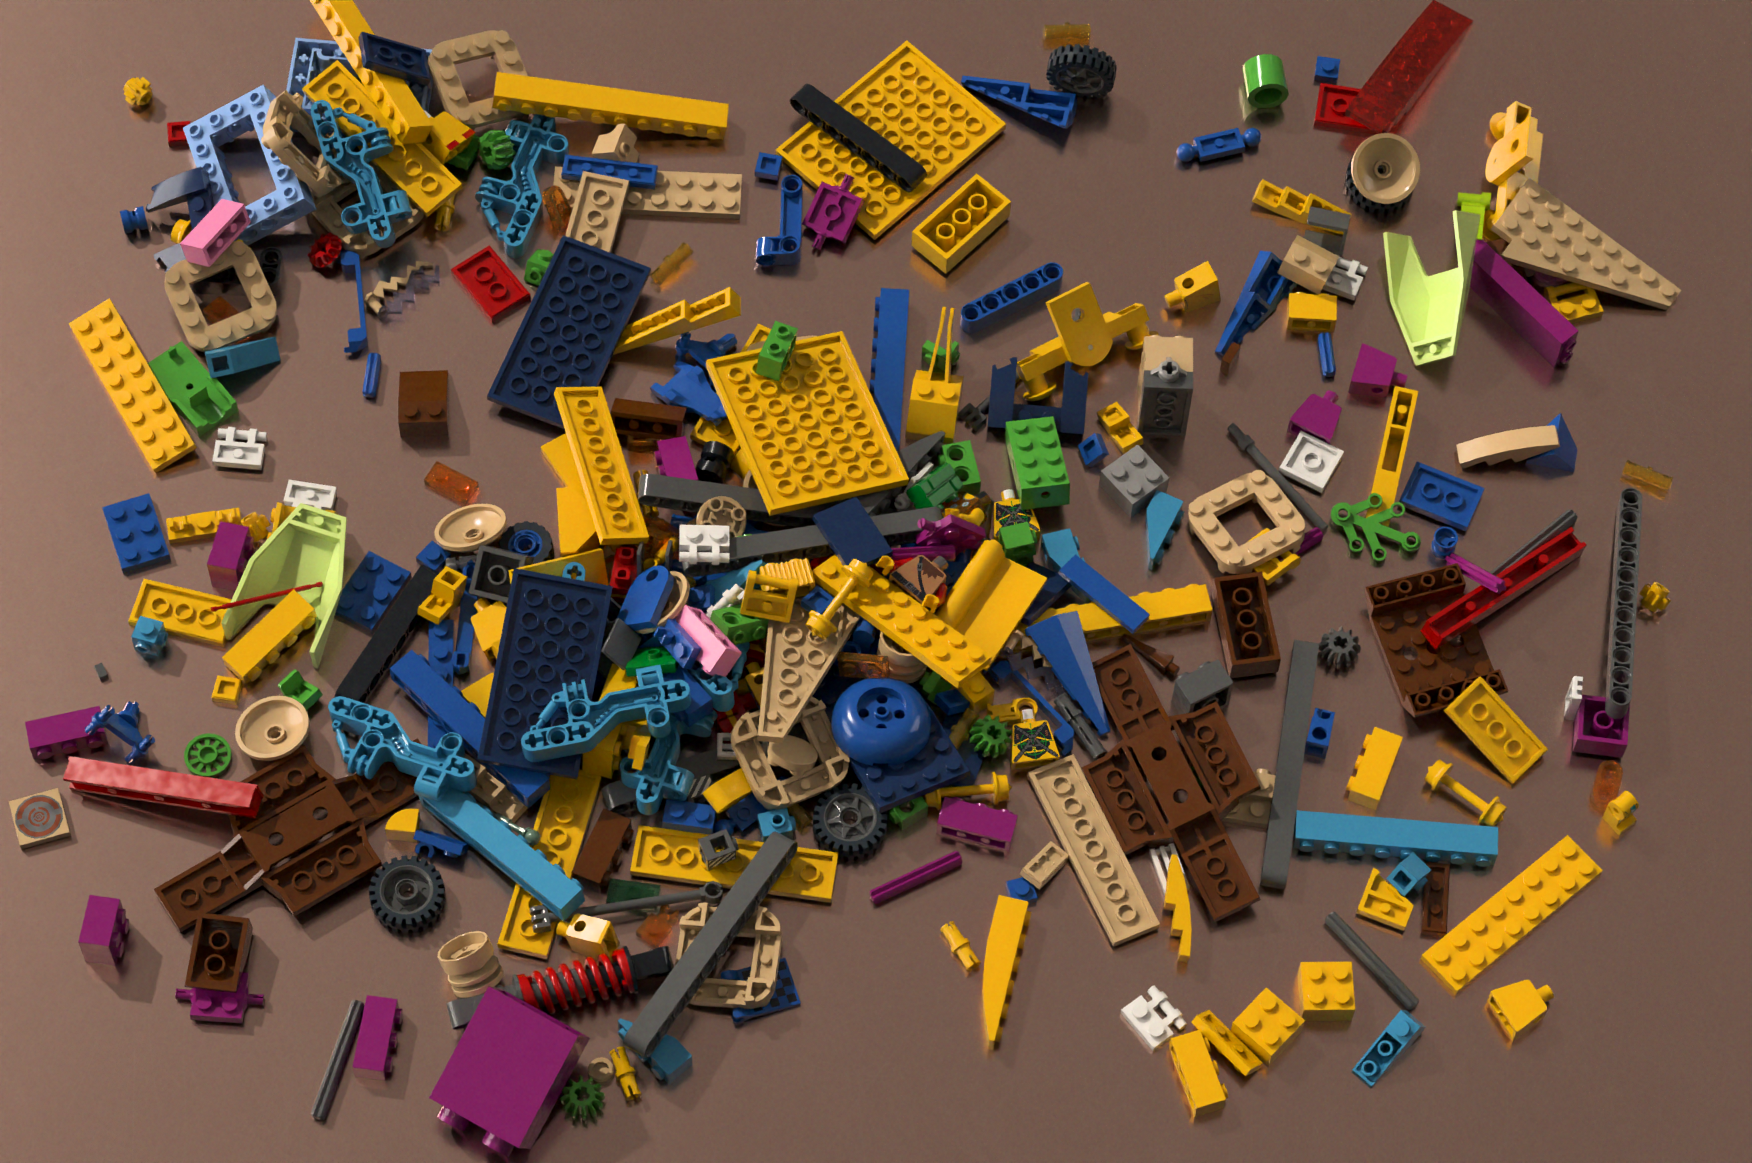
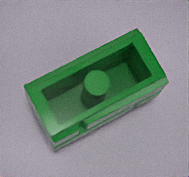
(935, 488)

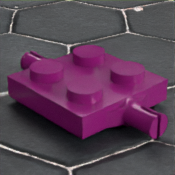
(833, 212)
(950, 531)
(219, 1005)

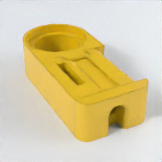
(1010, 711)

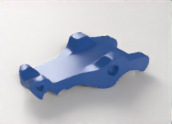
(691, 390)

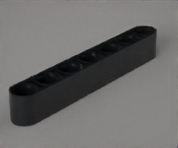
(858, 138)
(388, 638)

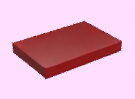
(1332, 107)
(490, 283)

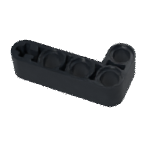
(232, 284)

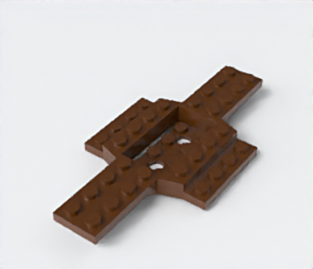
(292, 793)
(1193, 824)

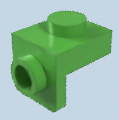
(467, 156)
(537, 266)
(927, 352)
(933, 684)
(297, 688)

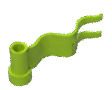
(1475, 204)

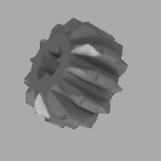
(1339, 647)

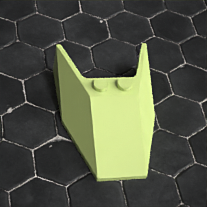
(1431, 306)
(299, 553)

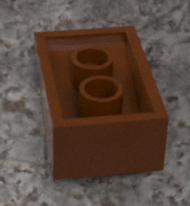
(423, 403)
(218, 952)

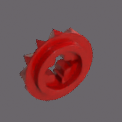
(333, 247)

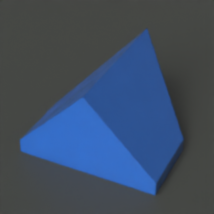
(1561, 457)

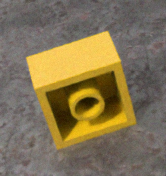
(1326, 991)
(1267, 1026)

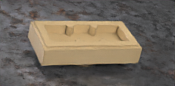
(1045, 865)

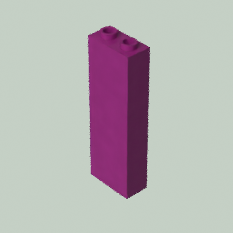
(1522, 306)

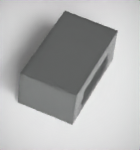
(101, 672)

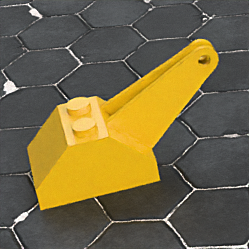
(935, 395)
(575, 522)

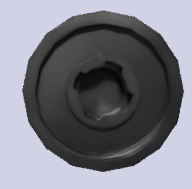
(714, 462)

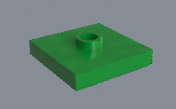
(650, 657)

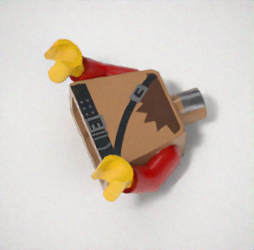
(918, 578)

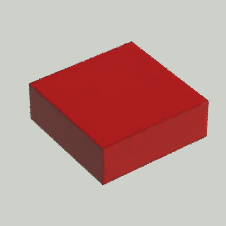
(176, 134)

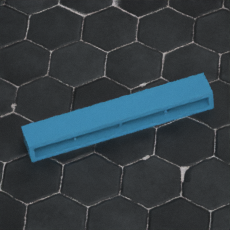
(1395, 838)
(507, 851)

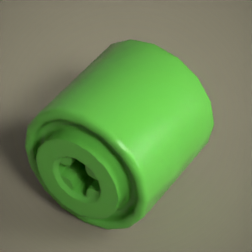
(1265, 81)

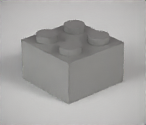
(1133, 480)

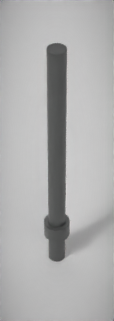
(1247, 444)

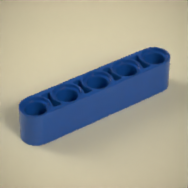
(1004, 306)

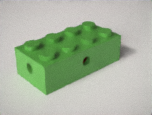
(1037, 463)

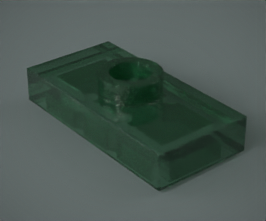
(626, 890)

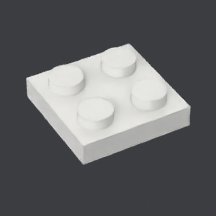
(1311, 461)

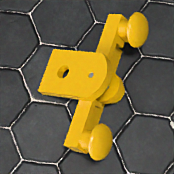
(1512, 158)
(1080, 341)

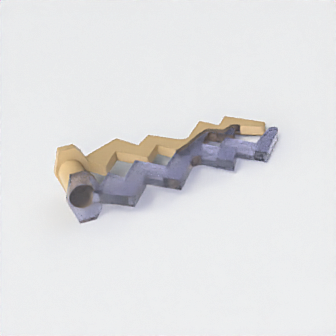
(410, 283)
(1016, 663)

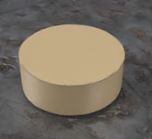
(601, 1070)

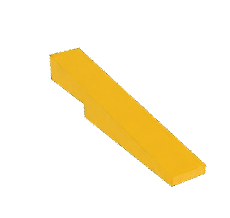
(680, 319)

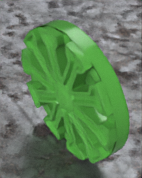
(208, 755)

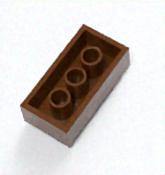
(1245, 624)

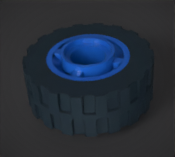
(528, 536)

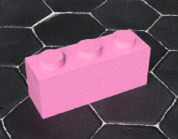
(215, 232)
(717, 651)

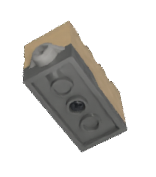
(1165, 385)

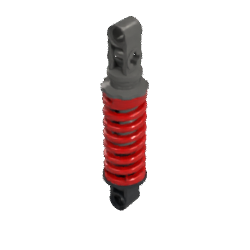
(575, 983)

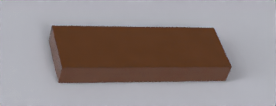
(1435, 900)

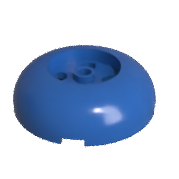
(881, 735)

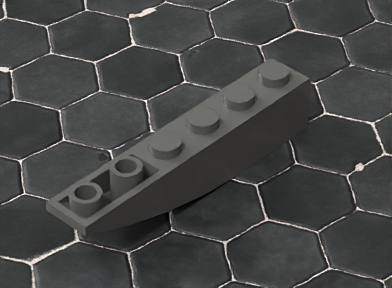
(913, 459)

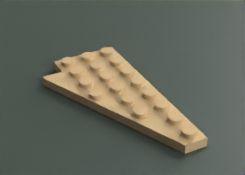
(1563, 244)
(796, 667)

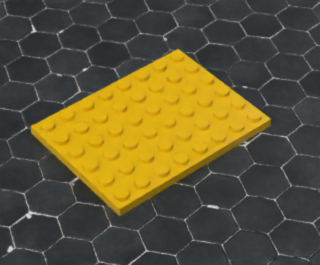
(916, 111)
(810, 432)

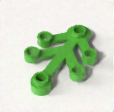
(1371, 526)

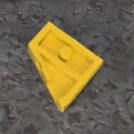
(1384, 903)

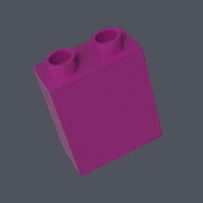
(507, 1071)

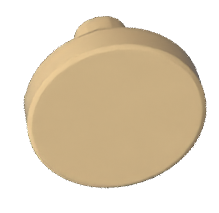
(723, 512)
(792, 755)

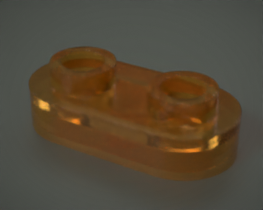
(557, 207)
(1605, 785)

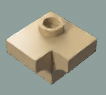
(617, 145)

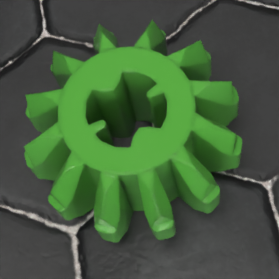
(496, 149)
(983, 736)
(581, 1089)

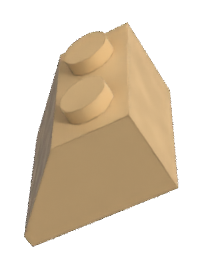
(1308, 264)

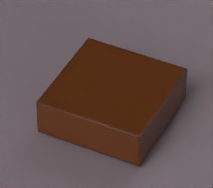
(1230, 358)

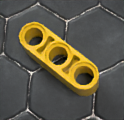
(728, 791)

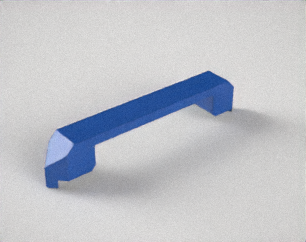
(357, 336)
(465, 633)
(1063, 736)

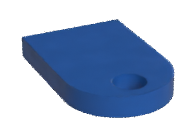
(647, 598)

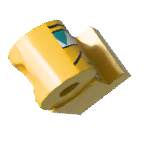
(1620, 812)

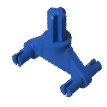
(704, 350)
(124, 726)

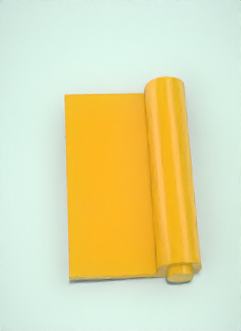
(990, 598)

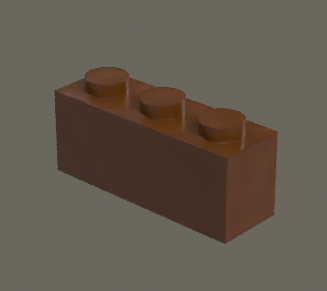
(648, 419)
(603, 850)

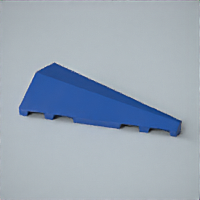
(1050, 106)
(1257, 300)
(1066, 649)

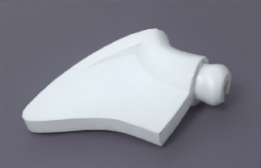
(903, 502)

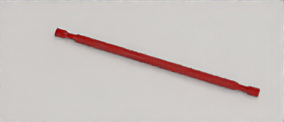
(264, 597)

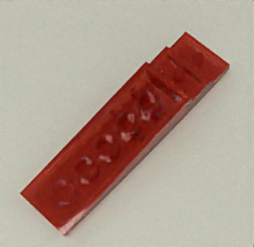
(1408, 68)

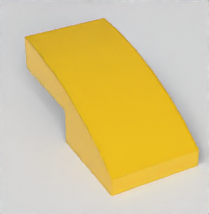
(1119, 428)

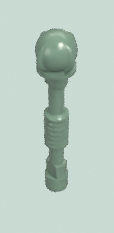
(530, 835)

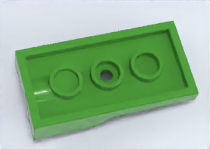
(202, 405)

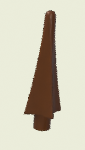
(1161, 660)

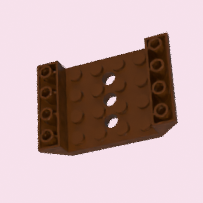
(1399, 613)

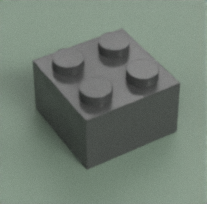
(492, 574)
(1202, 688)

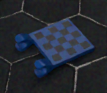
(783, 997)

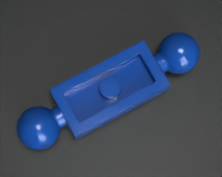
(1219, 144)
(742, 814)

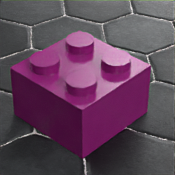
(230, 555)
(1597, 731)
(103, 930)

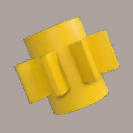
(137, 91)
(257, 525)
(1654, 597)

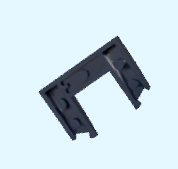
(187, 187)
(1068, 418)

